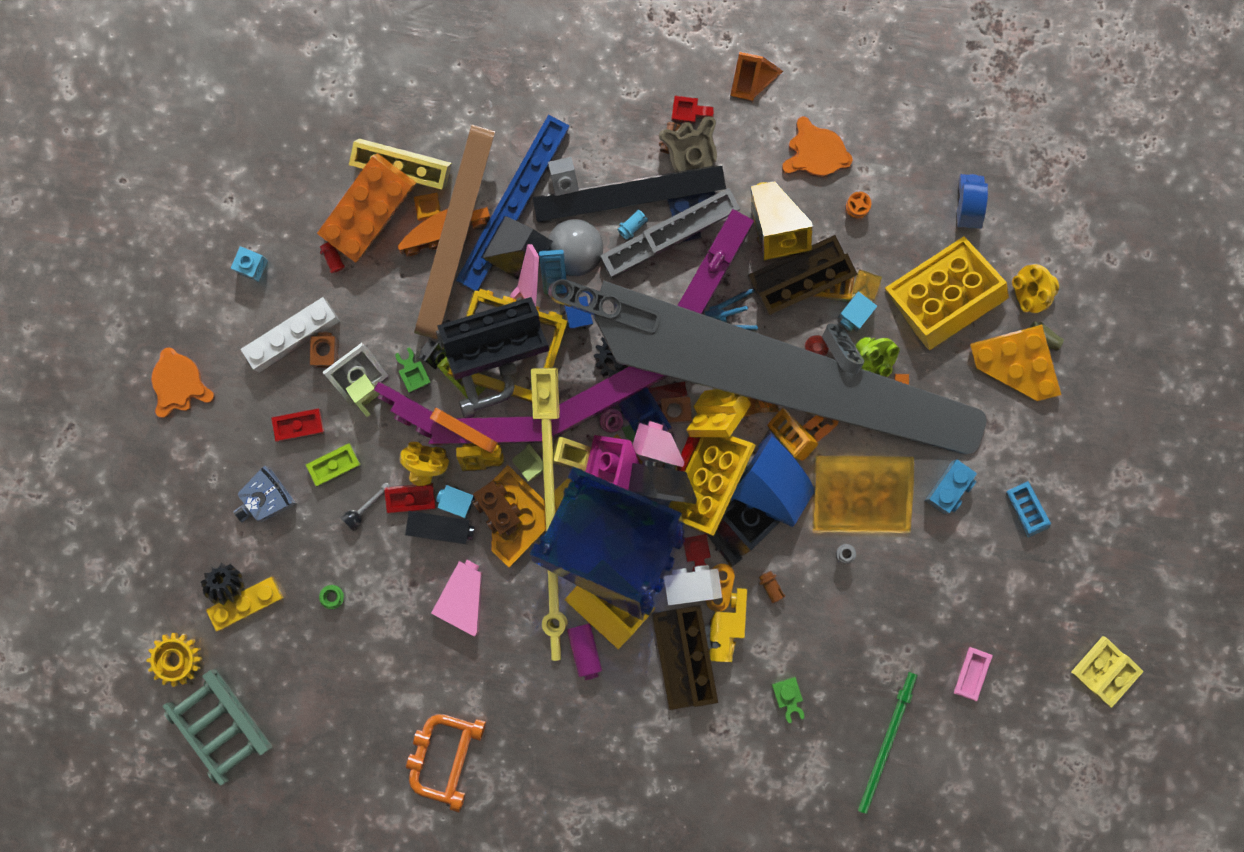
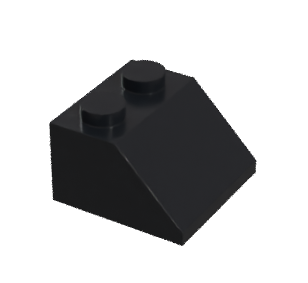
(662, 482)

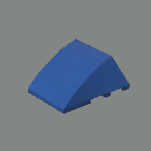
(775, 483)

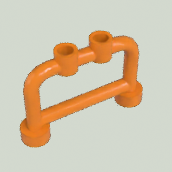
(416, 762)

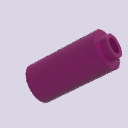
(584, 651)

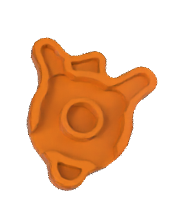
(817, 151)
(177, 382)

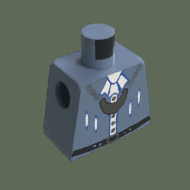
(263, 497)

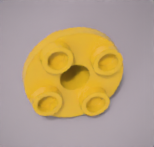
(1035, 288)
(423, 462)

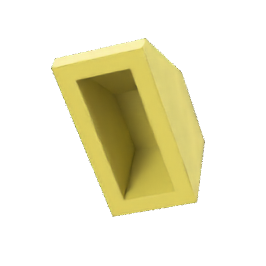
(570, 453)

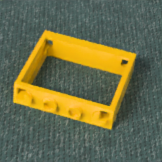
(552, 319)

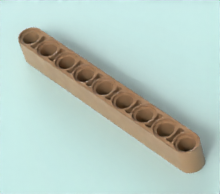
(454, 231)

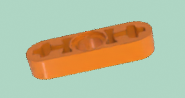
(463, 430)

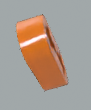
(821, 431)

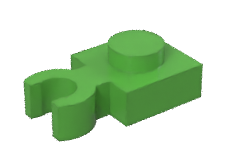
(413, 374)
(788, 694)

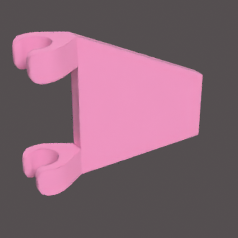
(529, 276)

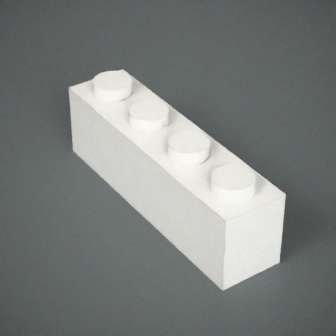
(290, 335)

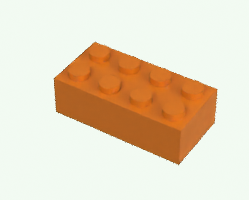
(366, 207)

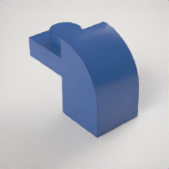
(972, 201)

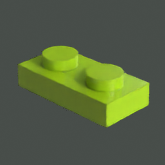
(333, 464)

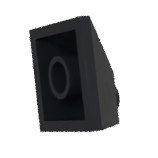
(509, 246)

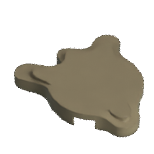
(691, 147)

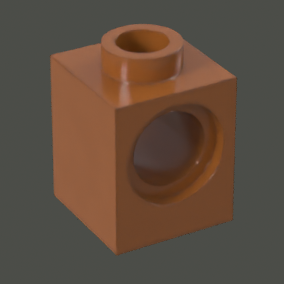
(316, 342)
(683, 403)

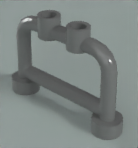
(473, 403)

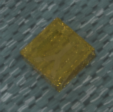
(866, 284)

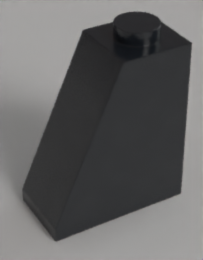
(439, 528)

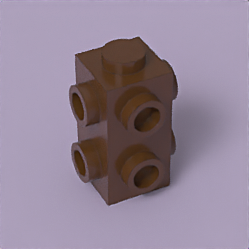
(502, 516)

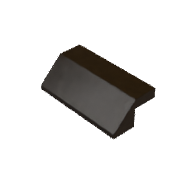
(802, 275)
(685, 657)

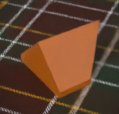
(752, 75)

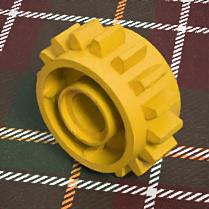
(161, 662)

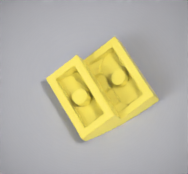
(1107, 671)

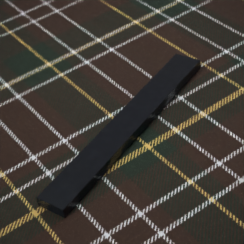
(630, 193)

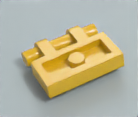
(475, 458)

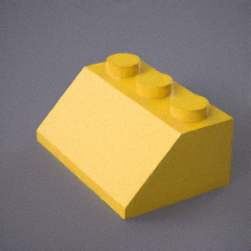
(606, 618)

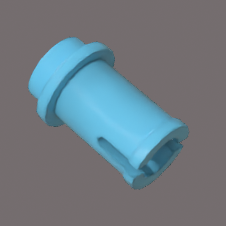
(630, 226)

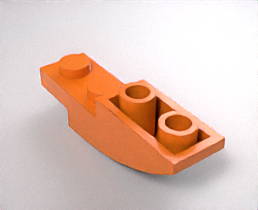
(429, 231)

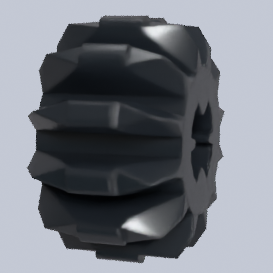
(222, 584)

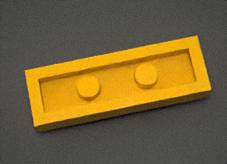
(248, 603)

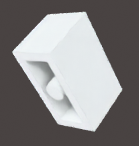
(692, 586)

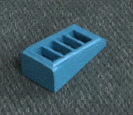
(552, 270)
(1045, 522)

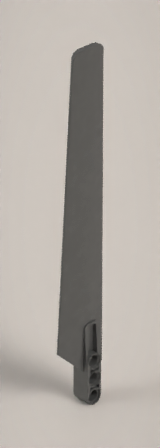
(745, 363)

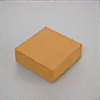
(427, 206)

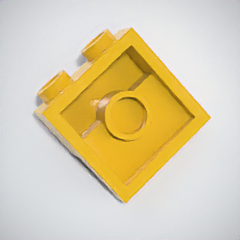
(717, 413)

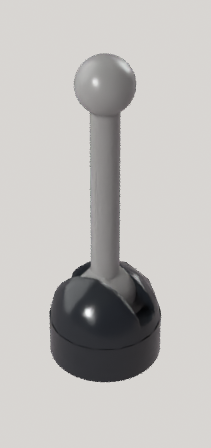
(353, 518)

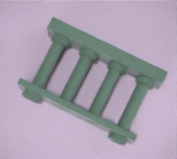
(228, 704)

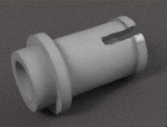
(851, 556)

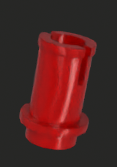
(332, 257)

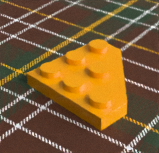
(1020, 362)
(533, 518)

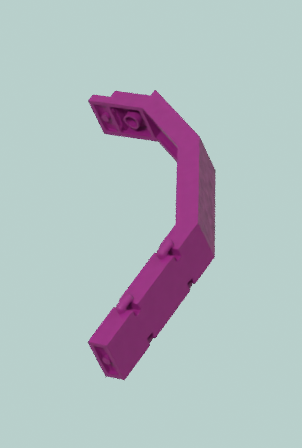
(598, 397)

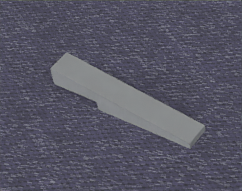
(669, 233)

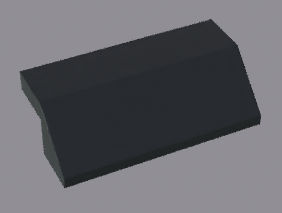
(493, 338)

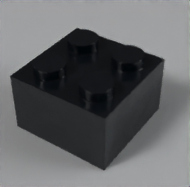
(744, 527)

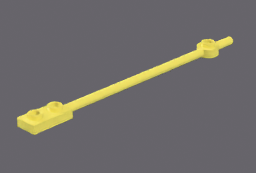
(546, 407)

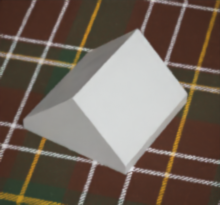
(352, 367)

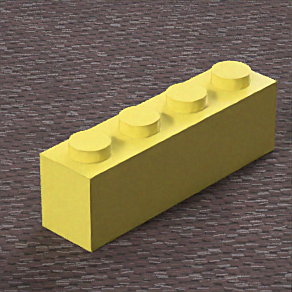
(418, 167)

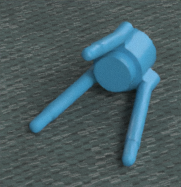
(716, 313)

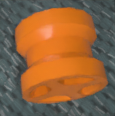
(860, 200)

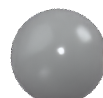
(580, 244)

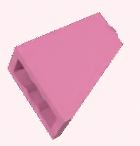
(462, 598)

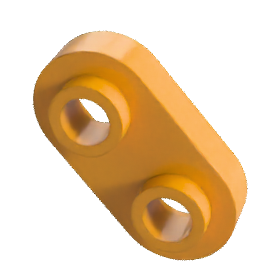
(726, 588)

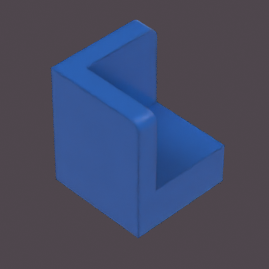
(575, 317)

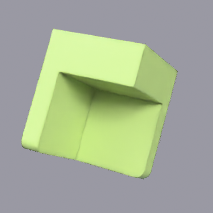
(362, 393)
(529, 463)

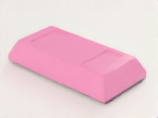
(973, 674)

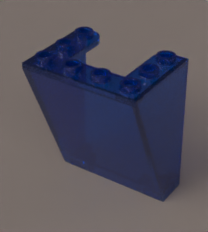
(611, 542)

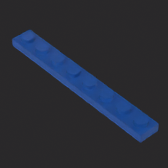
(515, 197)

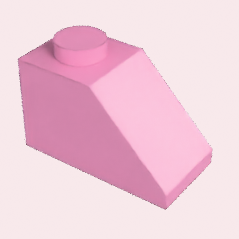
(656, 444)

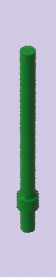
(904, 697)

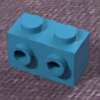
(951, 486)

